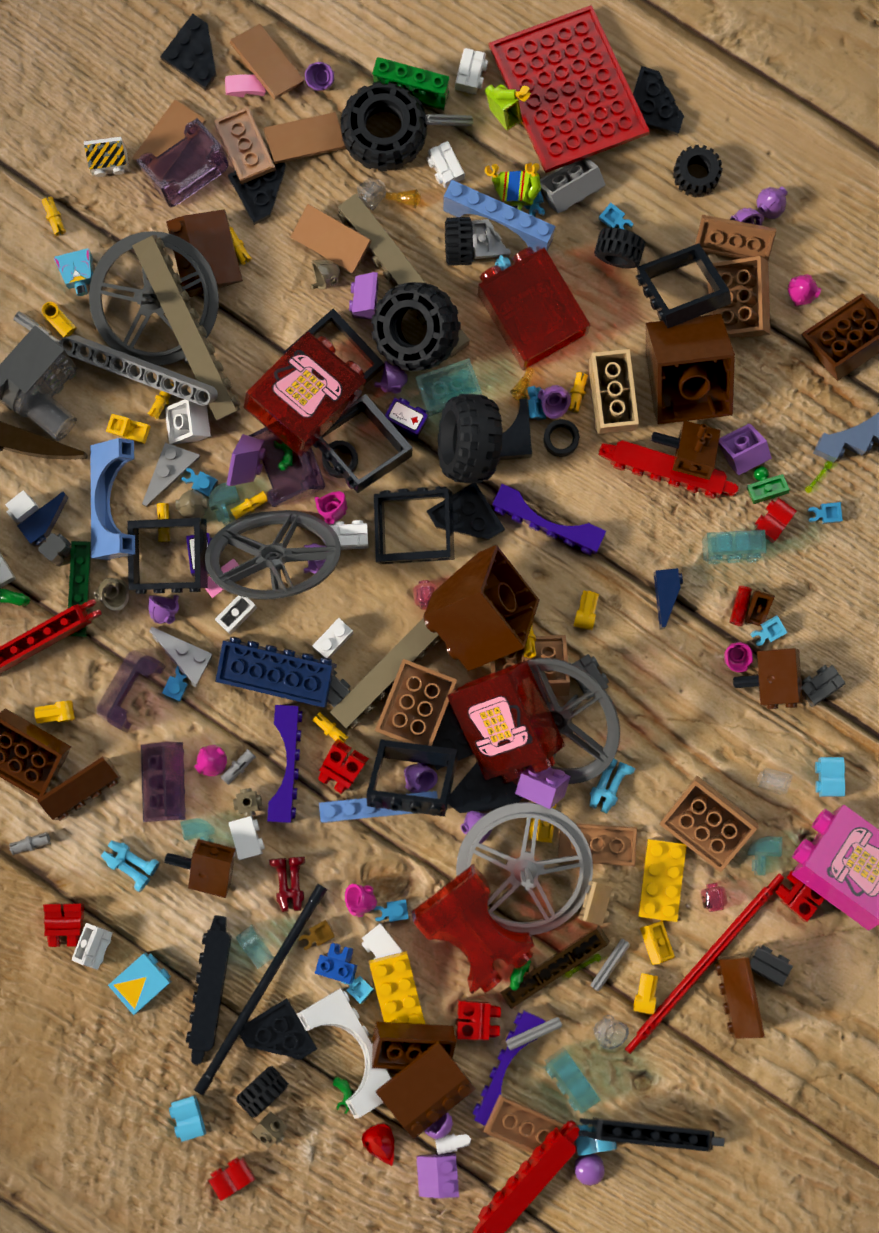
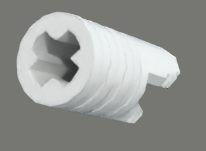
(451, 1143)

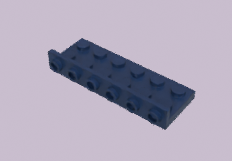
(275, 671)

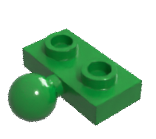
(767, 487)

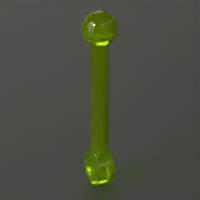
(827, 465)
(597, 957)

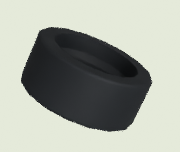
(557, 424)
(344, 445)

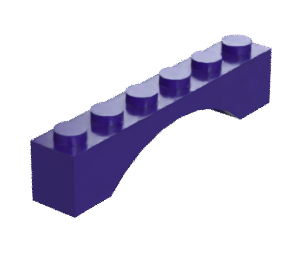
(584, 536)
(281, 804)
(490, 1094)

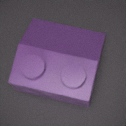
(365, 295)
(744, 449)
(246, 460)
(437, 1175)

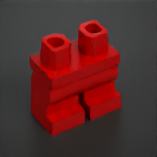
(340, 769)
(797, 898)
(63, 921)
(479, 1020)

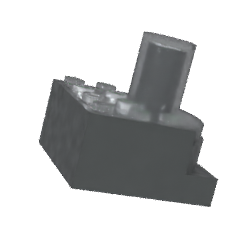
(32, 377)

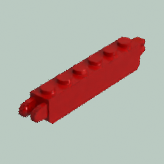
(659, 467)
(46, 634)
(529, 1180)

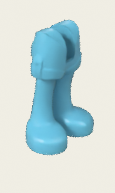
(610, 793)
(119, 862)

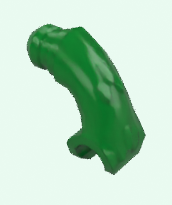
(288, 455)
(13, 597)
(518, 974)
(344, 1087)

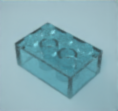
(446, 382)
(734, 546)
(571, 1081)

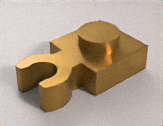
(319, 933)

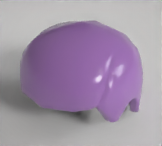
(319, 76)
(440, 1127)
(589, 1169)

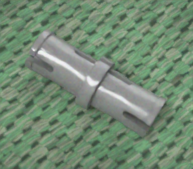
(238, 766)
(30, 843)

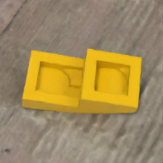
(128, 428)

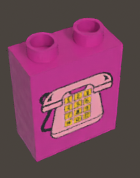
(843, 864)

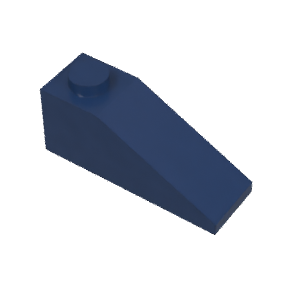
(40, 524)
(667, 587)

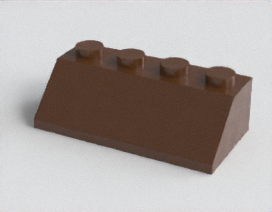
(79, 788)
(401, 1043)

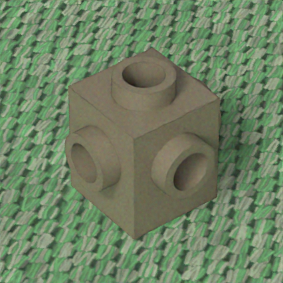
(255, 802)
(270, 1130)

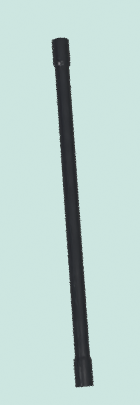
(207, 1078)

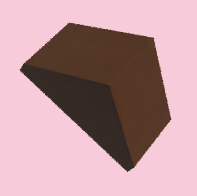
(758, 607)

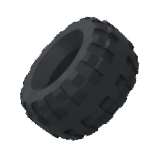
(390, 151)
(440, 319)
(470, 438)

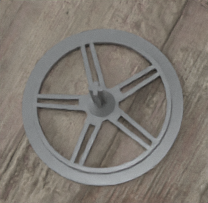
(524, 868)

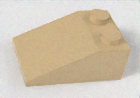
(596, 903)

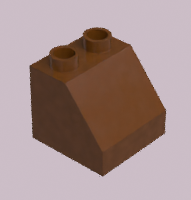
(690, 369)
(482, 610)

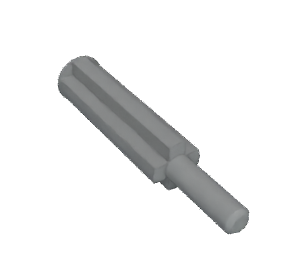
(29, 324)

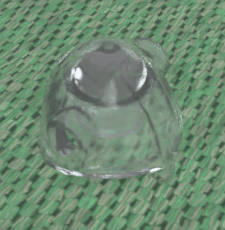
(610, 1032)

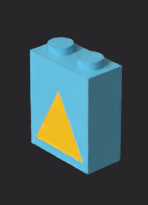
(140, 983)

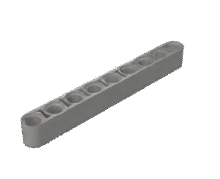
(129, 370)

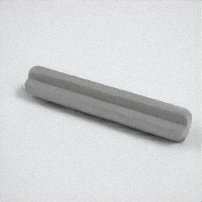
(450, 120)
(610, 964)
(534, 1033)

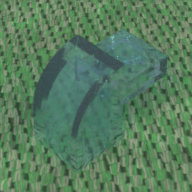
(220, 498)
(197, 828)
(760, 849)
(253, 945)

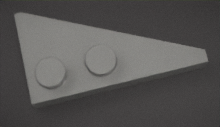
(170, 466)
(188, 657)

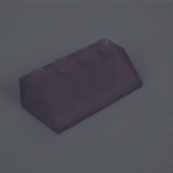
(163, 781)

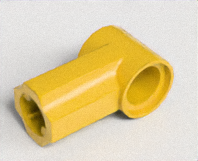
(58, 320)
(586, 614)
(60, 712)
(645, 999)

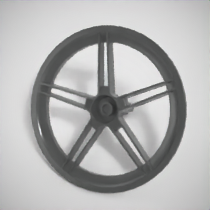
(147, 298)
(272, 555)
(563, 717)

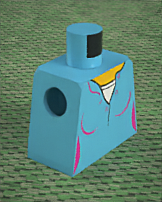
(76, 270)

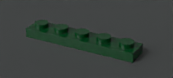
(79, 578)

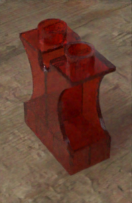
(462, 918)

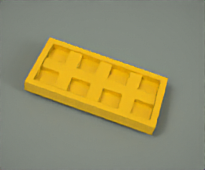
(662, 880)
(396, 989)

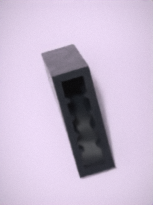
(517, 439)

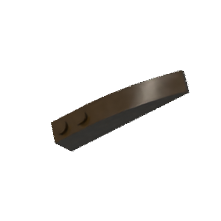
(34, 445)
(557, 966)

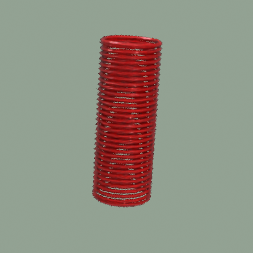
(744, 592)

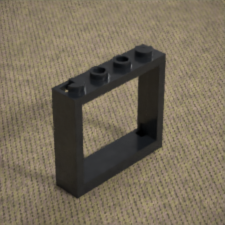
(691, 309)
(353, 337)
(386, 428)
(406, 495)
(200, 547)
(419, 754)

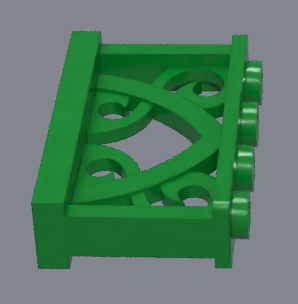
(426, 85)

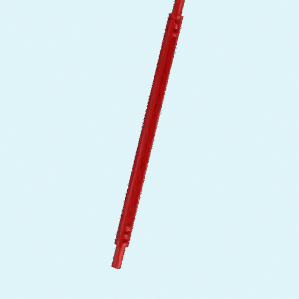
(704, 963)

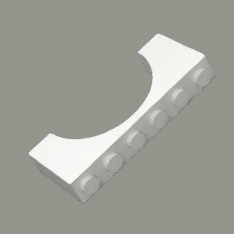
(337, 1012)

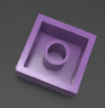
(543, 787)

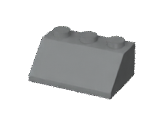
(571, 184)

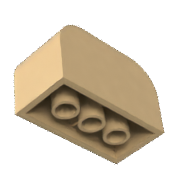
(613, 391)

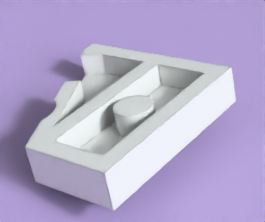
(487, 241)

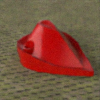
(380, 1142)

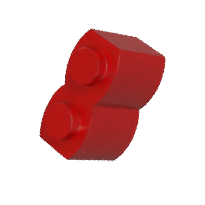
(776, 519)
(232, 1178)

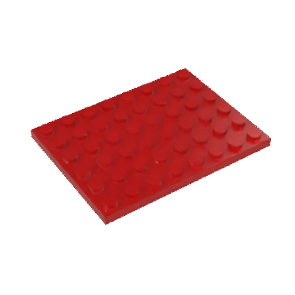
(575, 86)

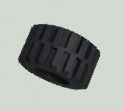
(707, 160)
(459, 241)
(619, 248)
(262, 1092)

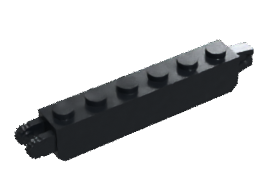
(210, 989)
(651, 1134)

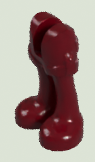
(284, 892)

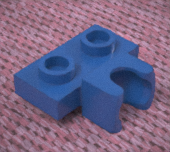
(337, 964)

